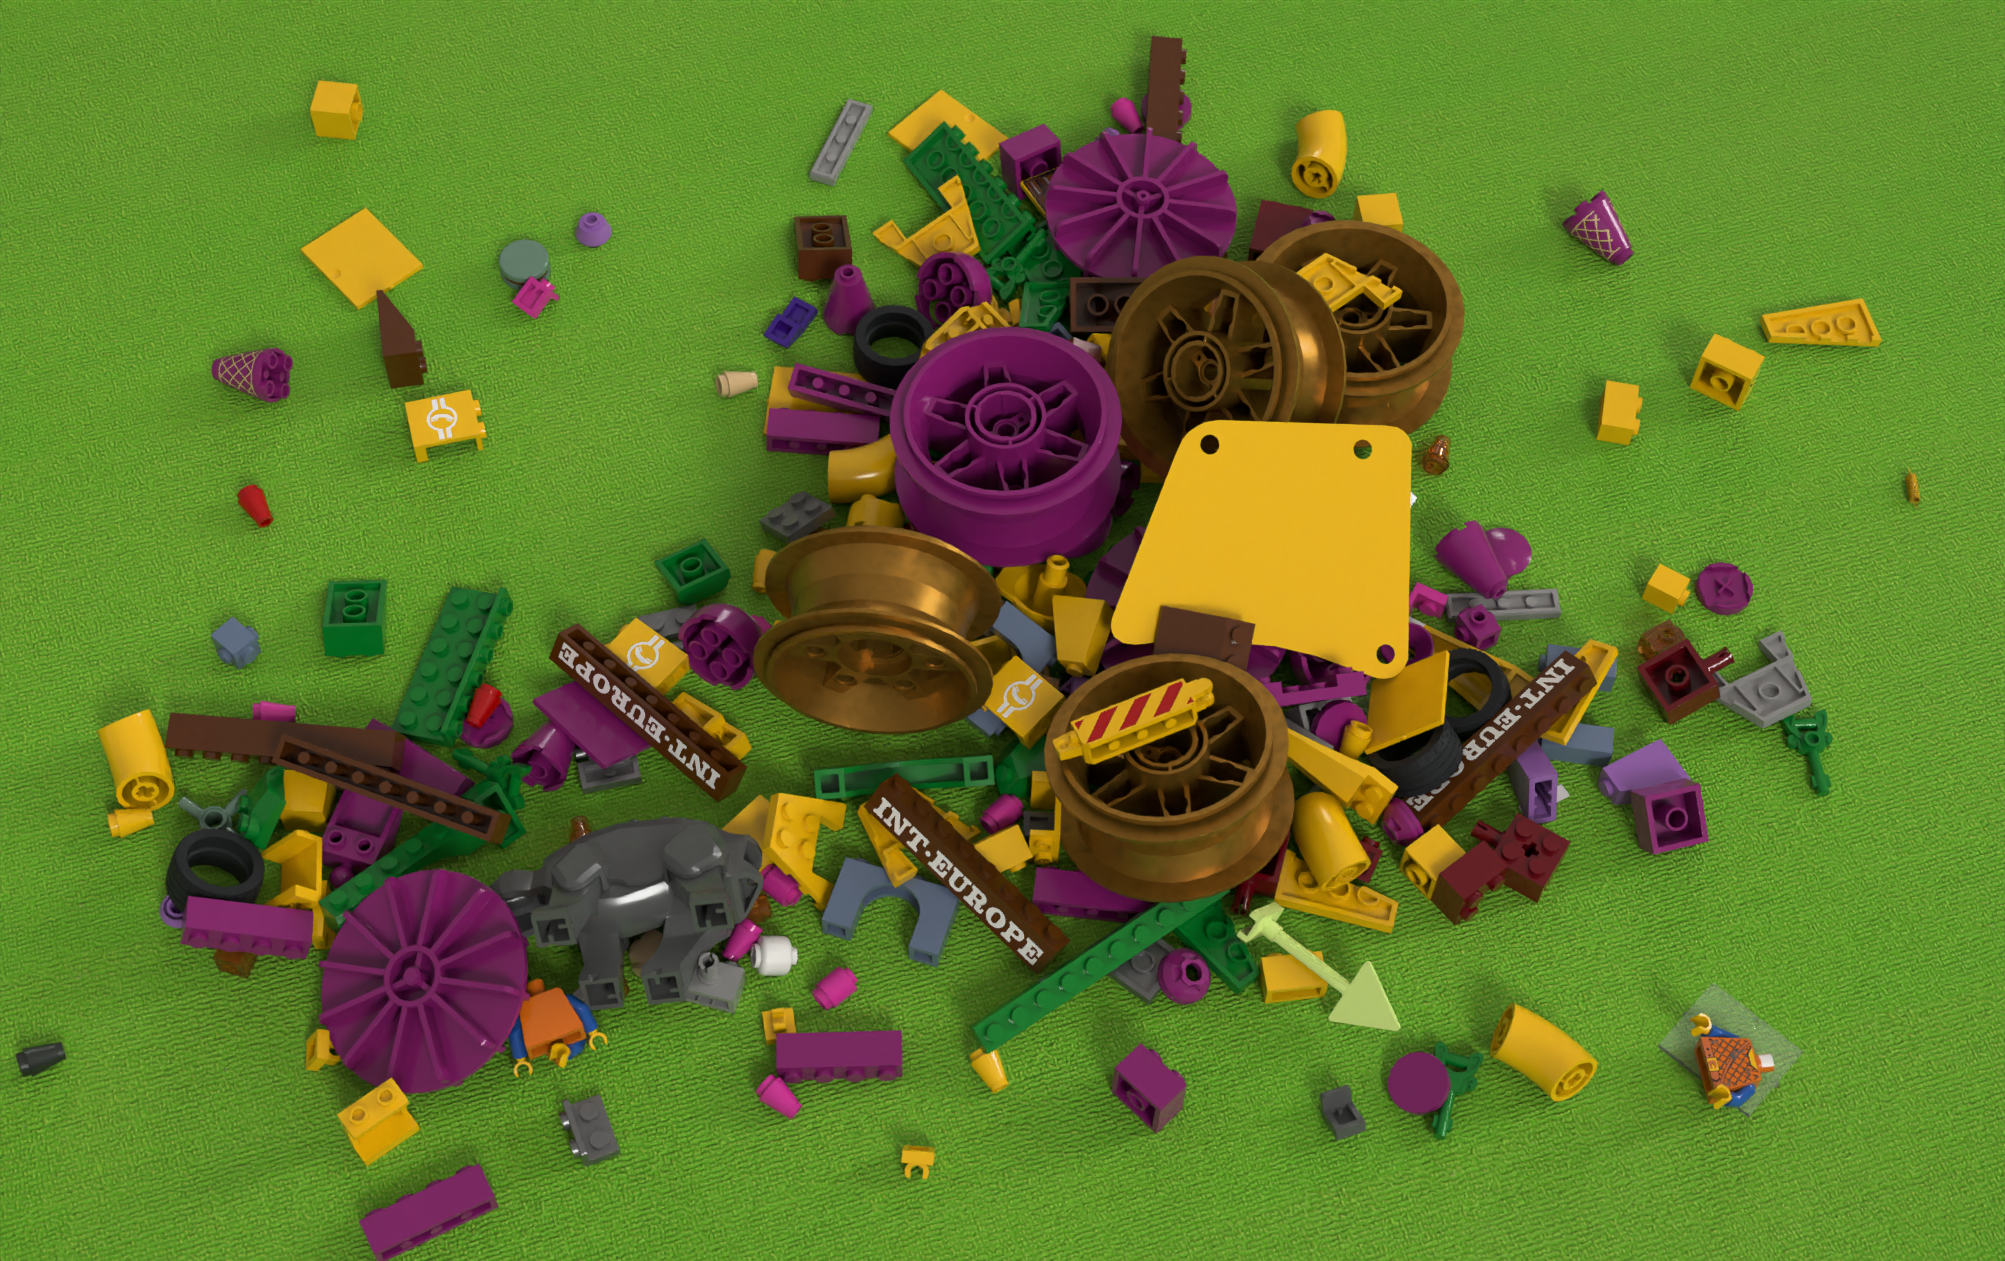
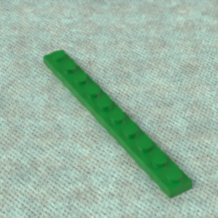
(1083, 970)

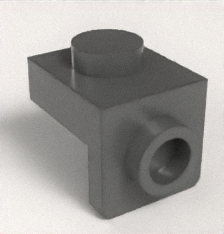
(1037, 821)
(1341, 1113)

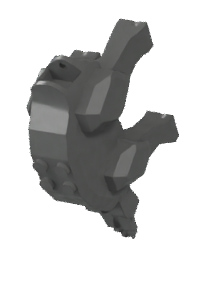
(635, 881)

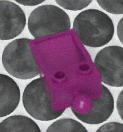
(358, 835)

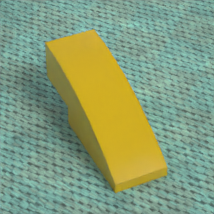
(714, 724)

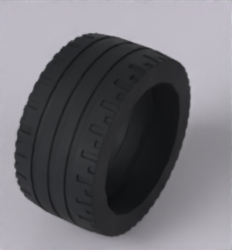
(884, 323)
(1469, 661)
(1424, 769)
(220, 850)

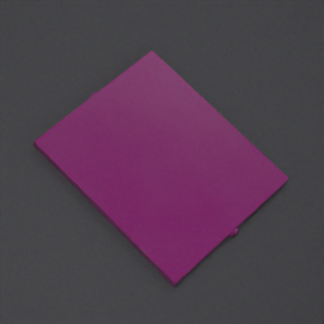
(590, 725)

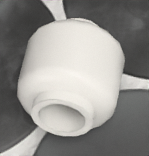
(773, 955)

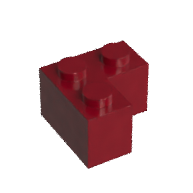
(1466, 881)

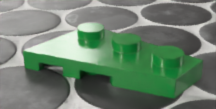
(1043, 304)
(1216, 941)

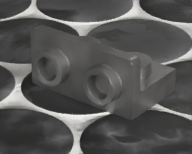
(591, 1130)

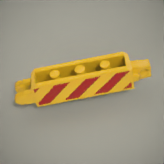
(1135, 721)

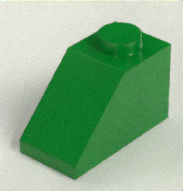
(492, 796)

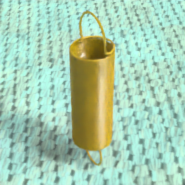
(1912, 488)

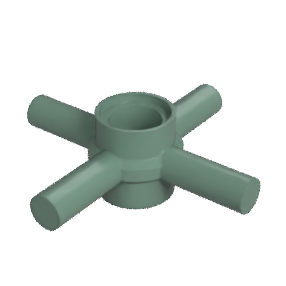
(213, 814)

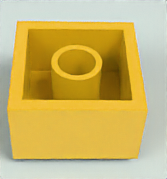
(1727, 372)

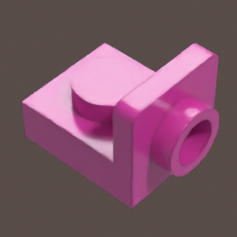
(535, 296)
(1427, 601)

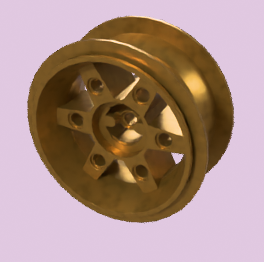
(1415, 329)
(1170, 349)
(878, 630)
(1180, 810)

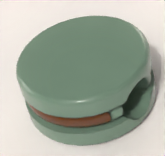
(522, 260)

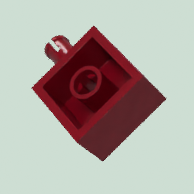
(1695, 678)
(1529, 852)
(1262, 883)

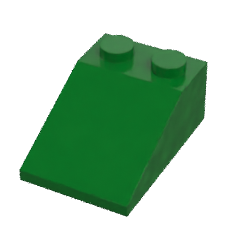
(355, 618)

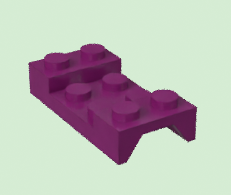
(1334, 685)

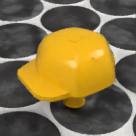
(1034, 585)

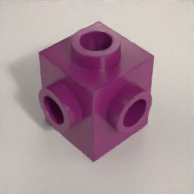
(1477, 627)

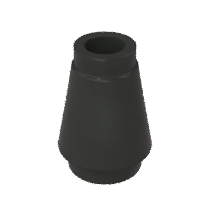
(39, 1058)

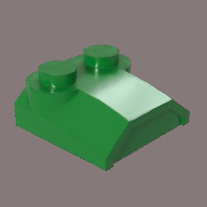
(694, 572)
(262, 808)

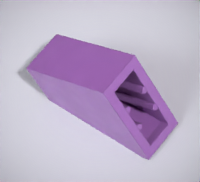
(1638, 770)
(1535, 784)

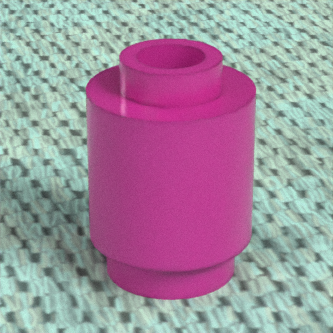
(1001, 813)
(780, 886)
(835, 988)

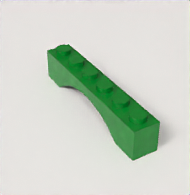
(920, 773)
(422, 849)

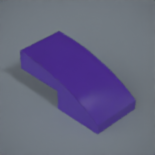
(792, 323)

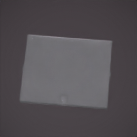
(1737, 1019)

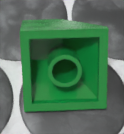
(1015, 767)

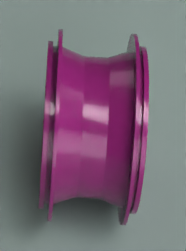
(1003, 419)

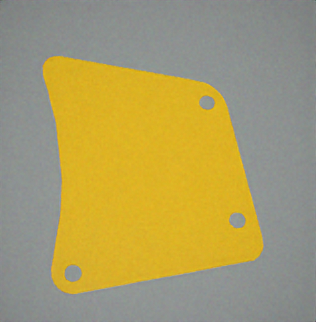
(1283, 538)

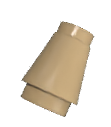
(735, 382)

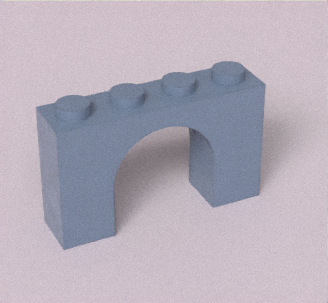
(1032, 646)
(1588, 743)
(863, 883)

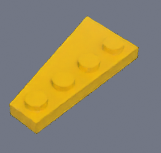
(1827, 324)
(1600, 659)
(1348, 903)

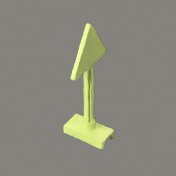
(1361, 1001)

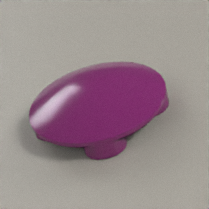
(1510, 549)

